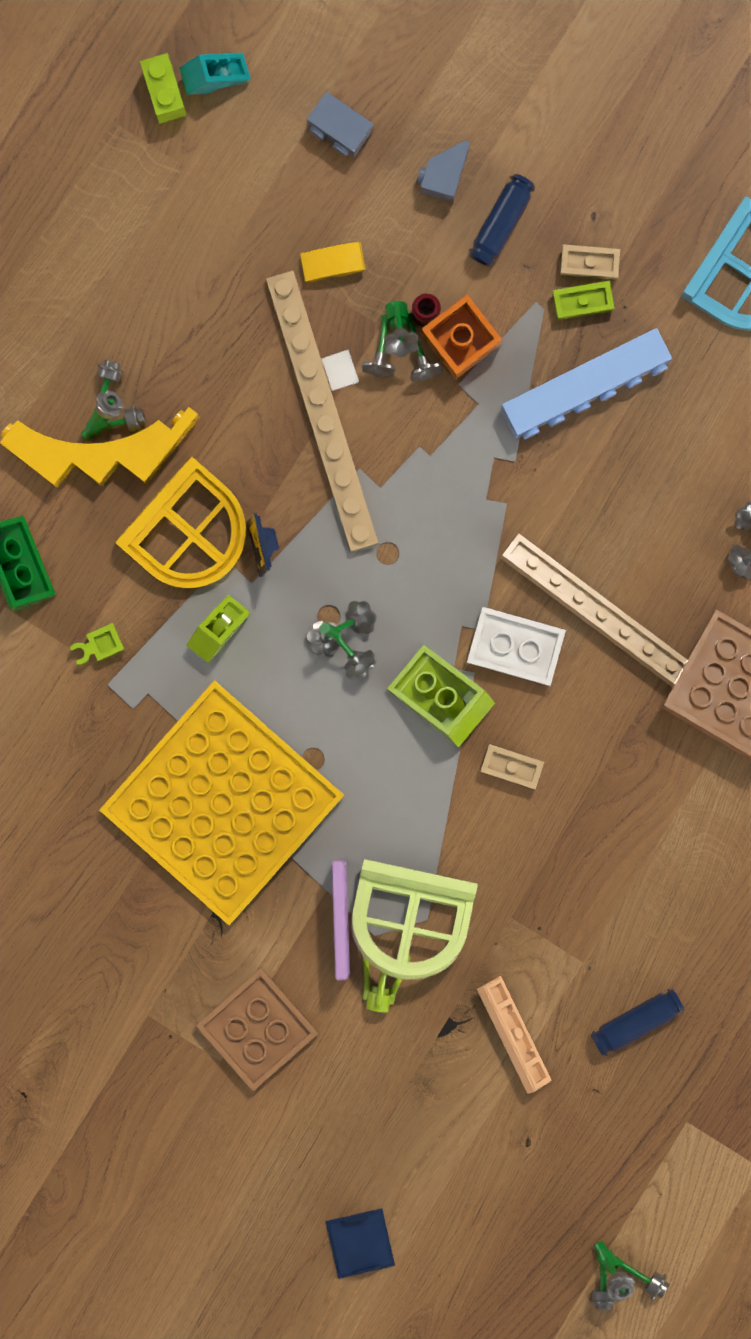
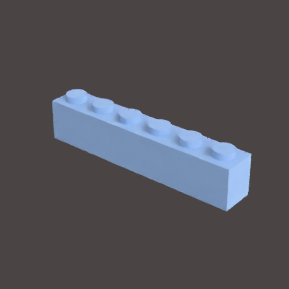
(586, 383)

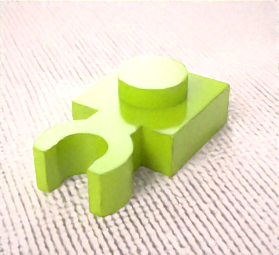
(102, 643)

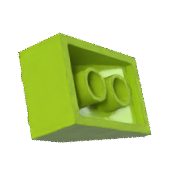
(441, 695)

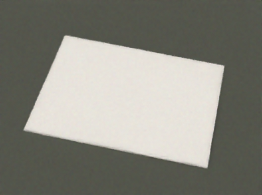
(340, 370)

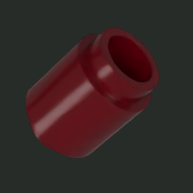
(425, 301)

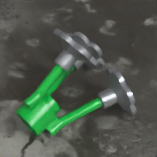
(400, 344)

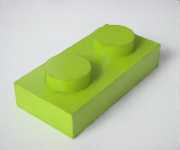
(583, 300)

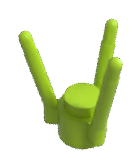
(379, 997)

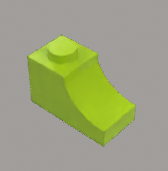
(217, 628)

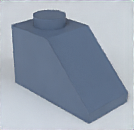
(444, 172)

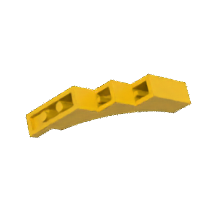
(139, 453)

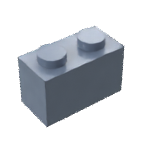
(339, 125)

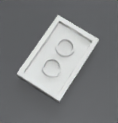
(516, 646)

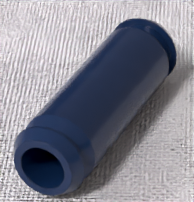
(502, 220)
(637, 1022)

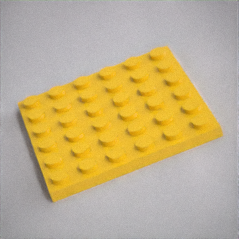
(221, 802)

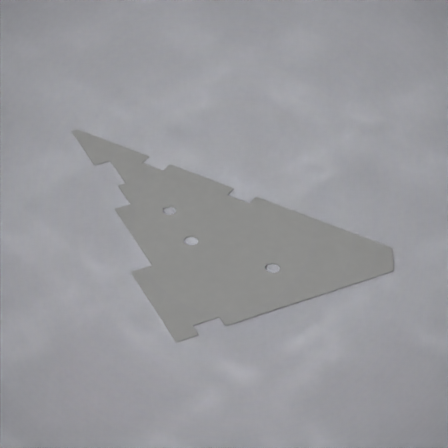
(375, 748)

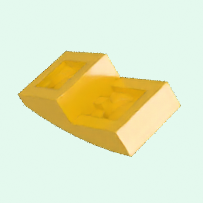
(333, 261)

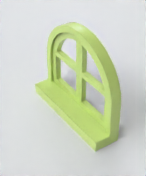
(418, 887)

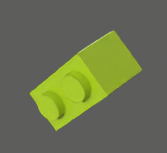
(163, 88)

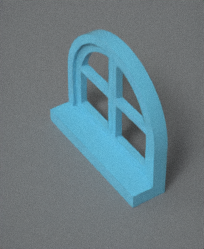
(717, 256)

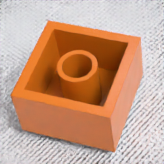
(461, 337)

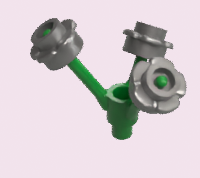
(109, 406)
(619, 1284)

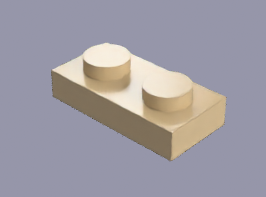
(590, 262)
(512, 766)

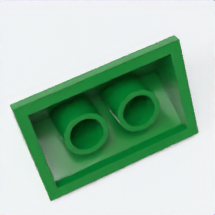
(21, 566)

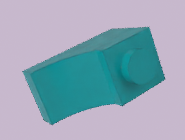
(213, 72)

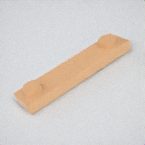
(514, 1034)

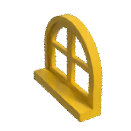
(161, 507)

